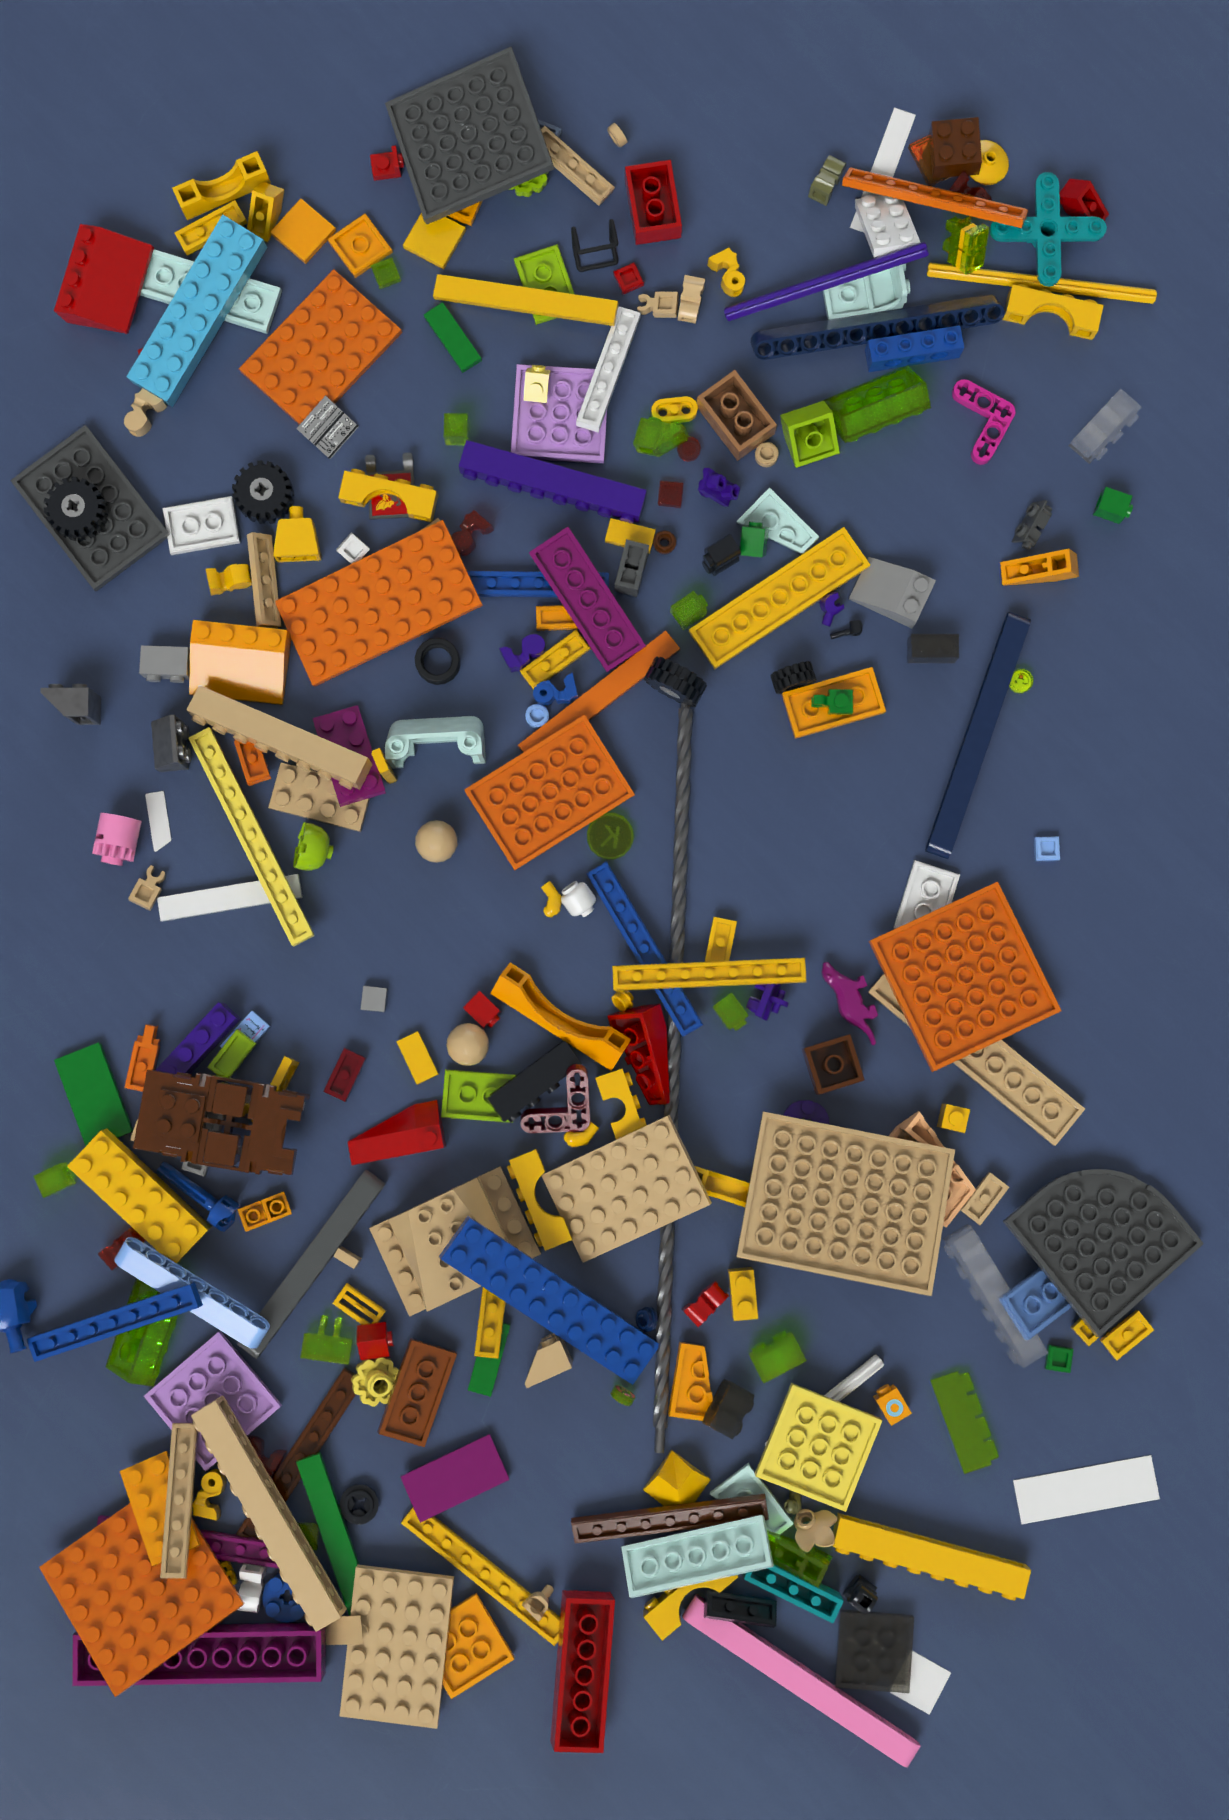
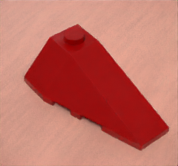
(406, 1133)

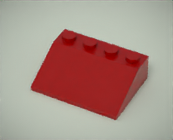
(103, 279)

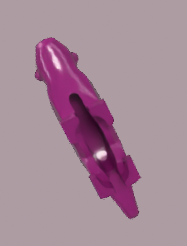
(850, 1000)

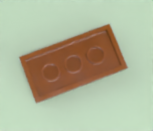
(417, 1392)

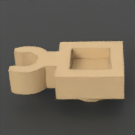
(663, 304)
(146, 892)

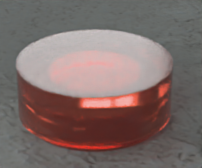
(689, 449)

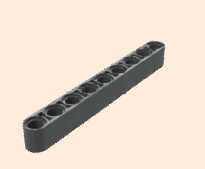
(317, 1256)

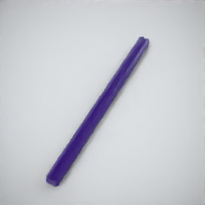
(826, 281)

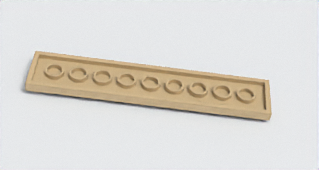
(1008, 1079)

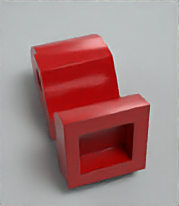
(706, 1303)

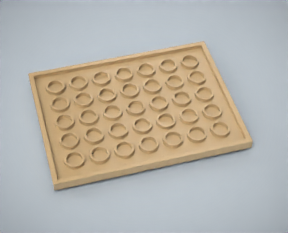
(846, 1203)

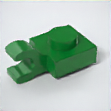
(838, 701)

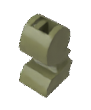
(828, 177)

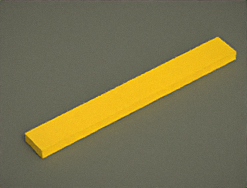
(525, 300)
(709, 974)
(482, 1572)

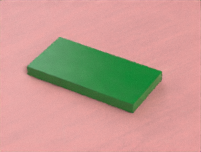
(93, 1093)

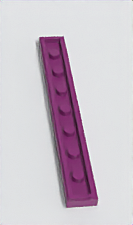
(233, 1547)

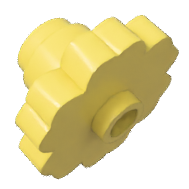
(368, 1373)

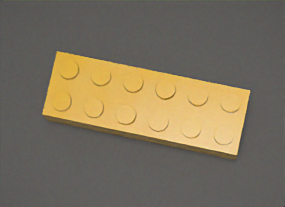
(139, 1196)

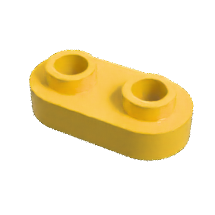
(673, 408)

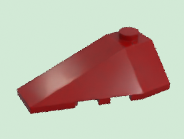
(647, 1049)

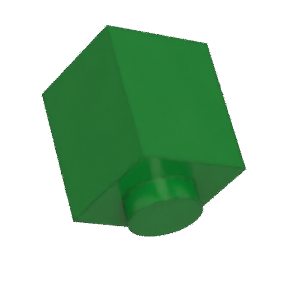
(1113, 505)
(754, 539)

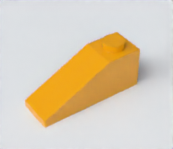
(1040, 568)

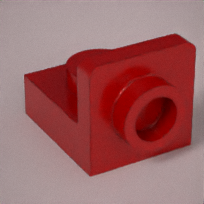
(387, 164)

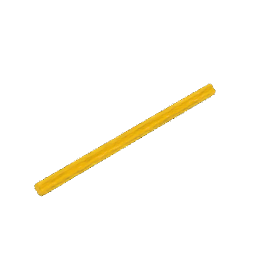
(1063, 286)

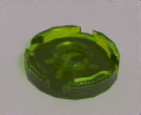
(610, 836)

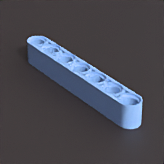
(217, 1306)

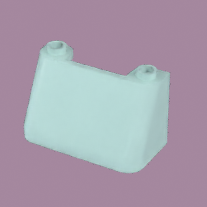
(465, 730)

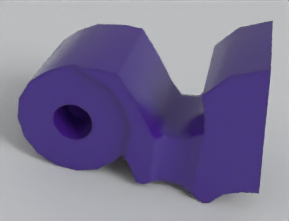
(532, 647)

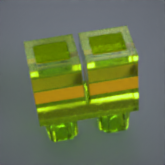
(966, 244)

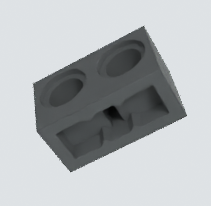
(631, 568)

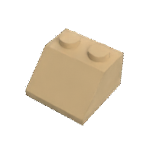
(550, 1360)

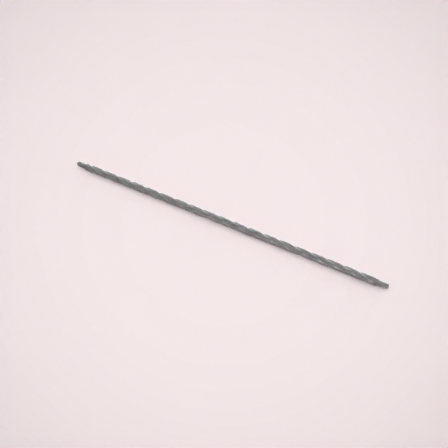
(674, 1051)

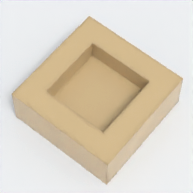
(347, 1257)

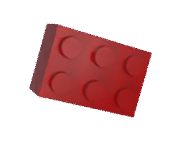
(653, 202)

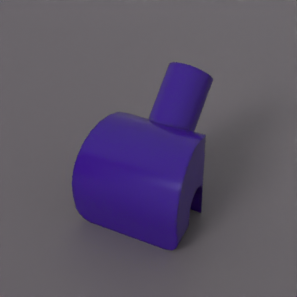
(828, 606)

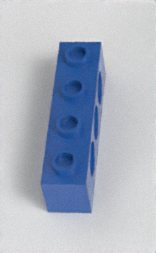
(914, 348)

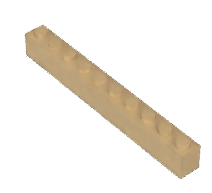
(269, 1513)

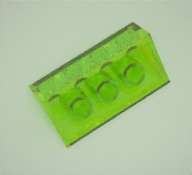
(878, 403)
(139, 1352)

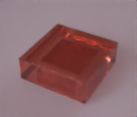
(670, 494)

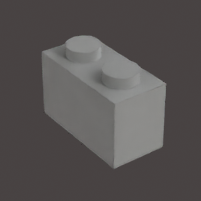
(164, 663)

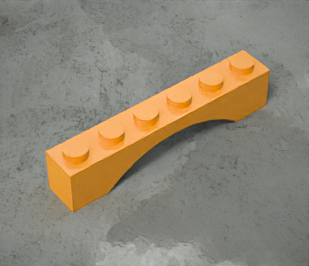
(598, 1042)

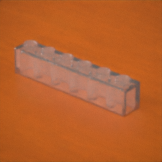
(987, 1287)

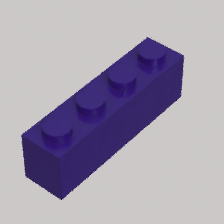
(201, 1040)

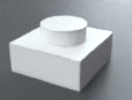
(352, 548)

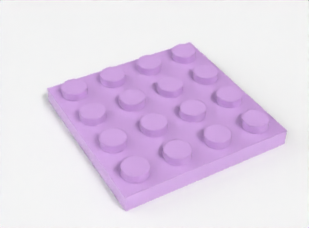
(550, 428)
(205, 1376)

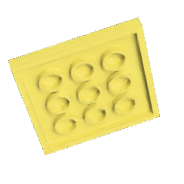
(818, 1447)

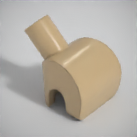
(538, 1602)

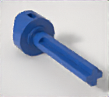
(219, 1209)

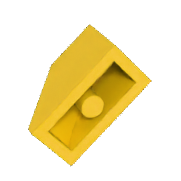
(264, 209)

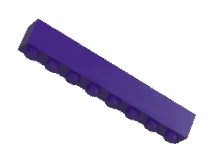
(552, 481)

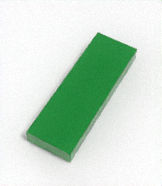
(452, 337)
(486, 1369)

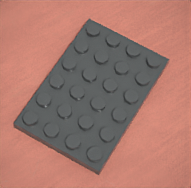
(130, 526)

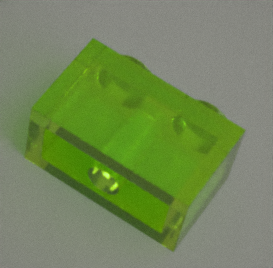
(776, 1356)

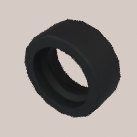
(437, 643)

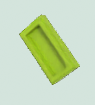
(232, 1054)

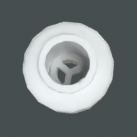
(578, 899)

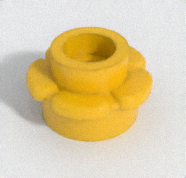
(622, 1000)

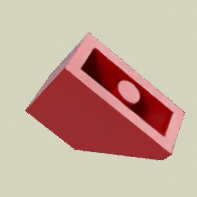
(1082, 200)

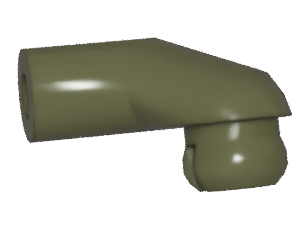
(793, 1505)

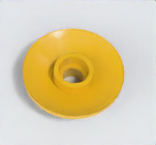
(995, 170)

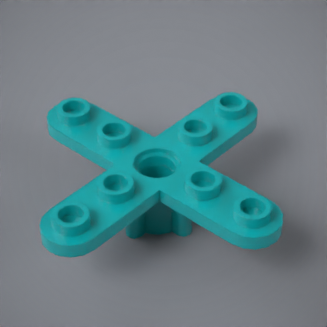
(1049, 221)

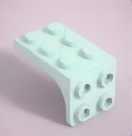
(868, 294)

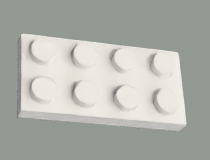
(886, 224)

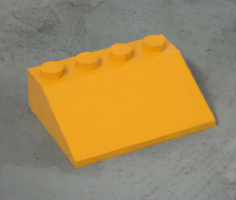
(239, 661)

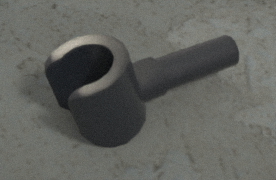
(855, 629)

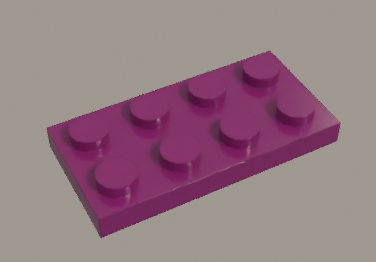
(348, 730)

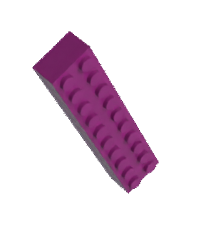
(230, 1656)

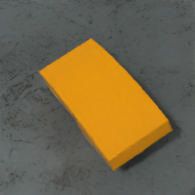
(264, 1211)

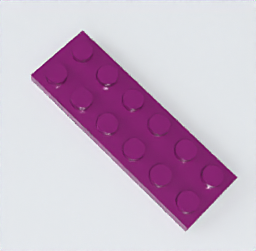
(587, 599)

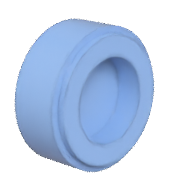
(537, 715)

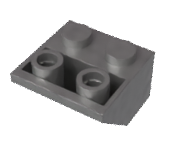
(76, 703)
(169, 744)

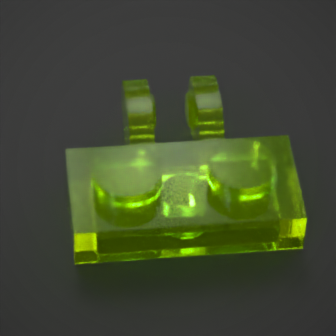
(325, 1347)

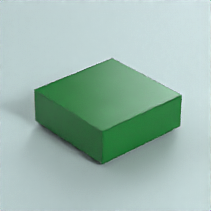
(1059, 1358)

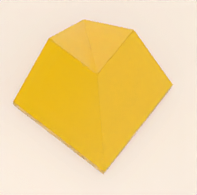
(676, 1481)

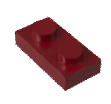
(344, 1074)

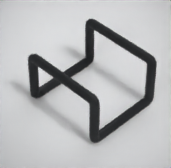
(613, 244)

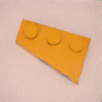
(691, 1384)

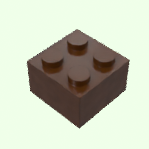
(955, 147)
(833, 1064)

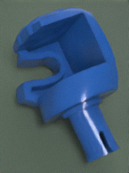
(15, 1312)

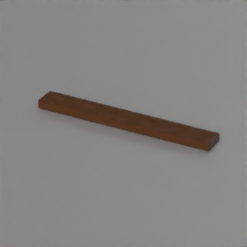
(310, 1440)
(667, 1518)

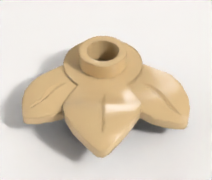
(815, 1532)

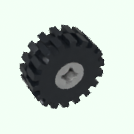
(268, 503)
(83, 518)
(675, 681)

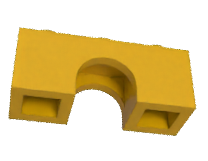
(617, 1086)

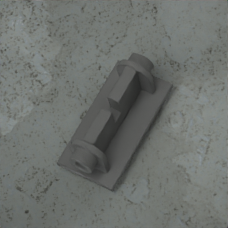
(1036, 515)

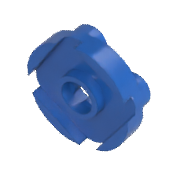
(275, 1605)

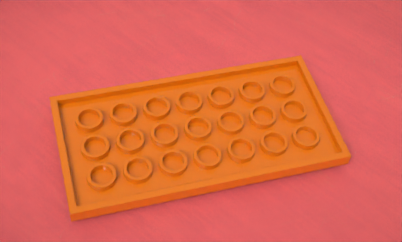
(378, 603)

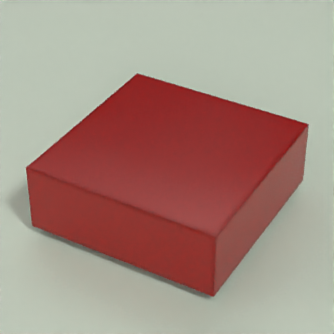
(628, 278)

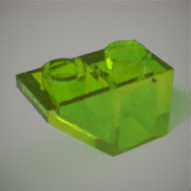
(658, 437)

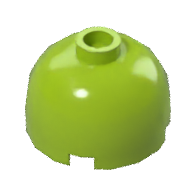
(312, 847)

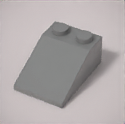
(893, 591)

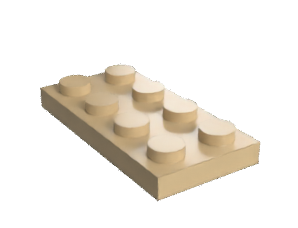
(314, 798)

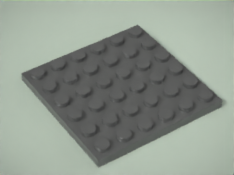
(469, 135)

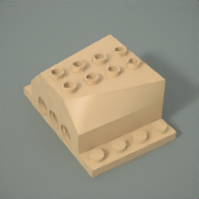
(416, 1238)

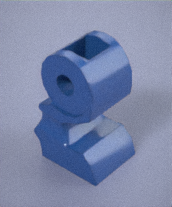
(546, 692)

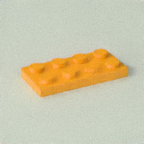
(810, 720)
(147, 1494)

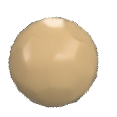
(436, 841)
(467, 1044)

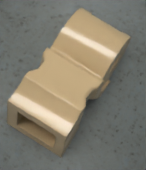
(691, 299)
(136, 420)

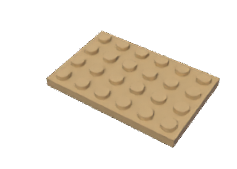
(626, 1188)
(404, 1647)

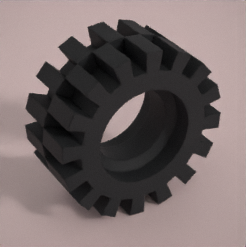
(793, 677)

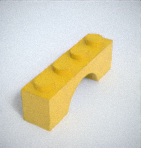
(202, 196)
(1080, 315)
(359, 489)
(724, 1186)
(550, 1228)
(663, 1612)

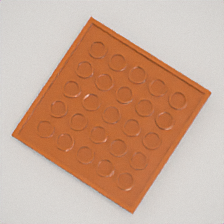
(964, 976)
(124, 1607)

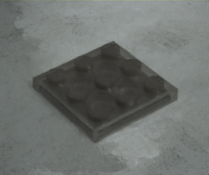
(874, 1651)

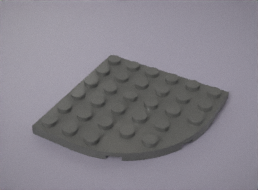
(1102, 1241)

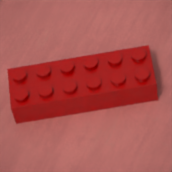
(582, 1671)

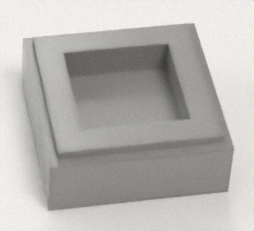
(374, 999)

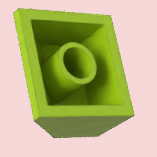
(810, 433)

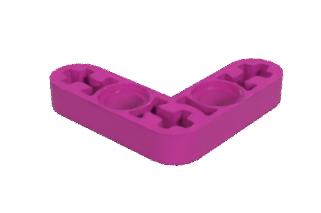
(994, 421)

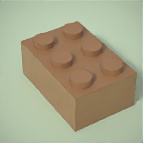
(736, 415)

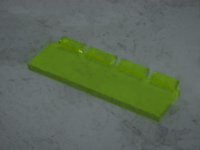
(959, 1414)

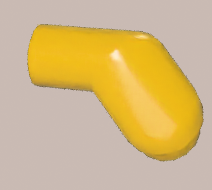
(554, 900)
(581, 1138)

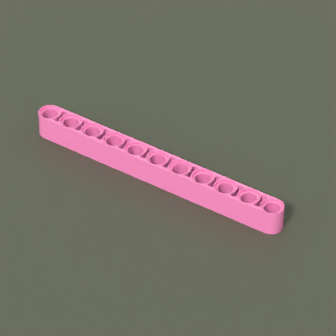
(805, 1684)

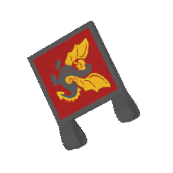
(387, 505)

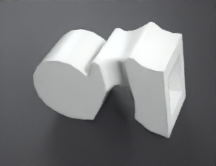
(251, 1587)

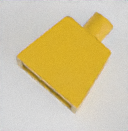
(296, 538)

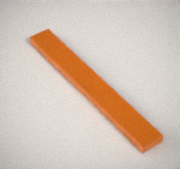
(935, 197)
(607, 689)

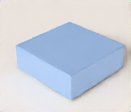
(1047, 848)

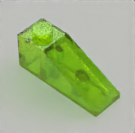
(806, 1565)

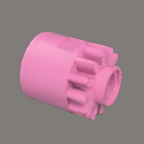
(116, 838)

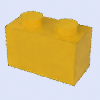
(743, 1293)

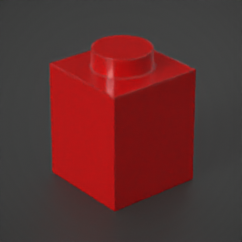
(483, 1010)
(374, 1340)

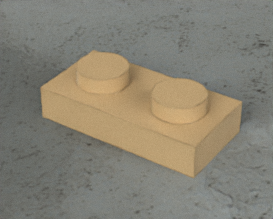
(984, 1198)

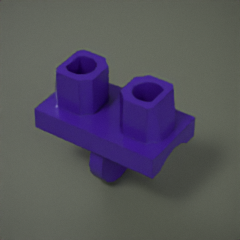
(717, 488)
(770, 1001)

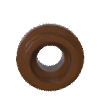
(664, 535)

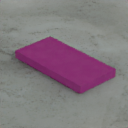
(454, 1477)

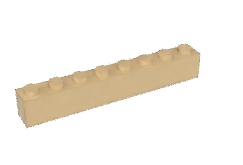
(279, 737)

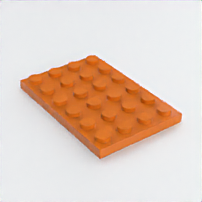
(320, 348)
(549, 792)

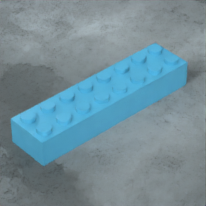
(197, 310)

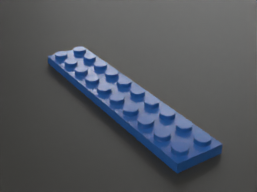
(549, 1300)

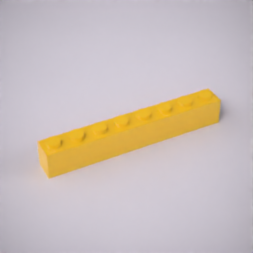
(931, 1556)

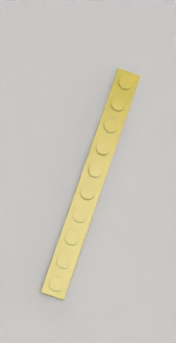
(251, 836)

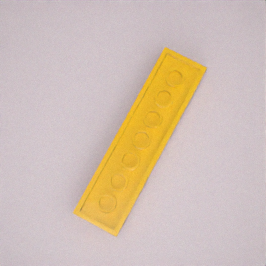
(779, 598)

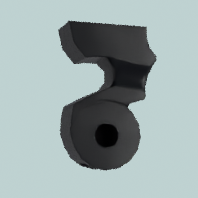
(861, 1594)

